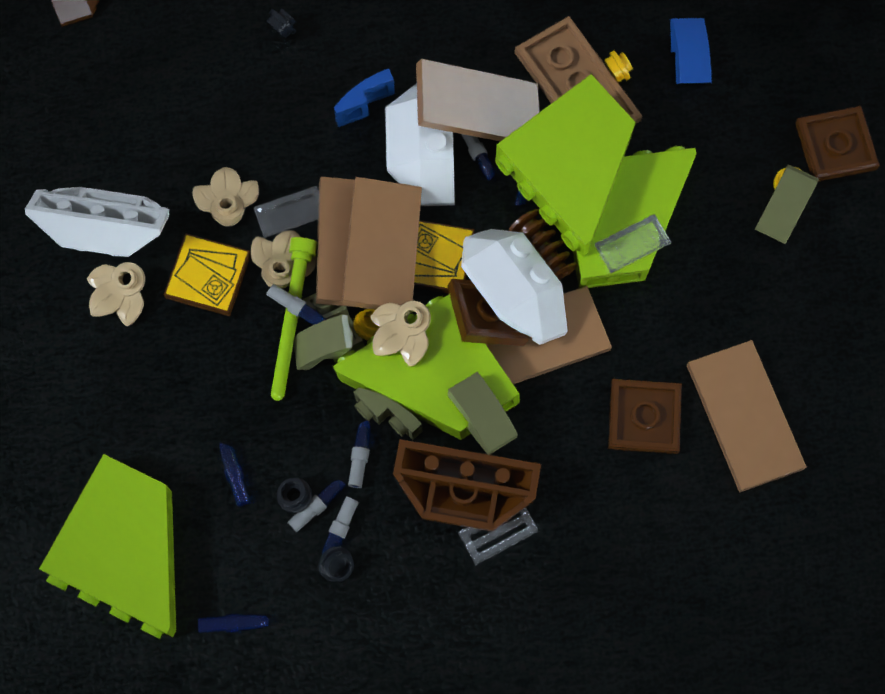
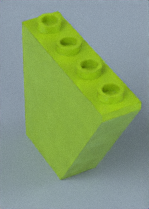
(570, 159)
(643, 187)
(426, 385)
(120, 547)

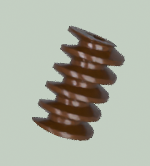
(541, 241)

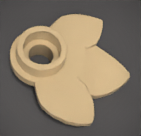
(228, 193)
(276, 256)
(115, 296)
(397, 334)

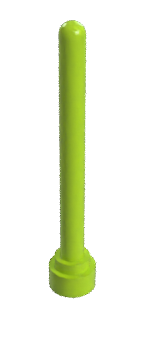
(302, 253)

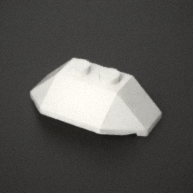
(419, 153)
(97, 219)
(516, 283)

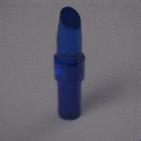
(234, 475)
(232, 623)

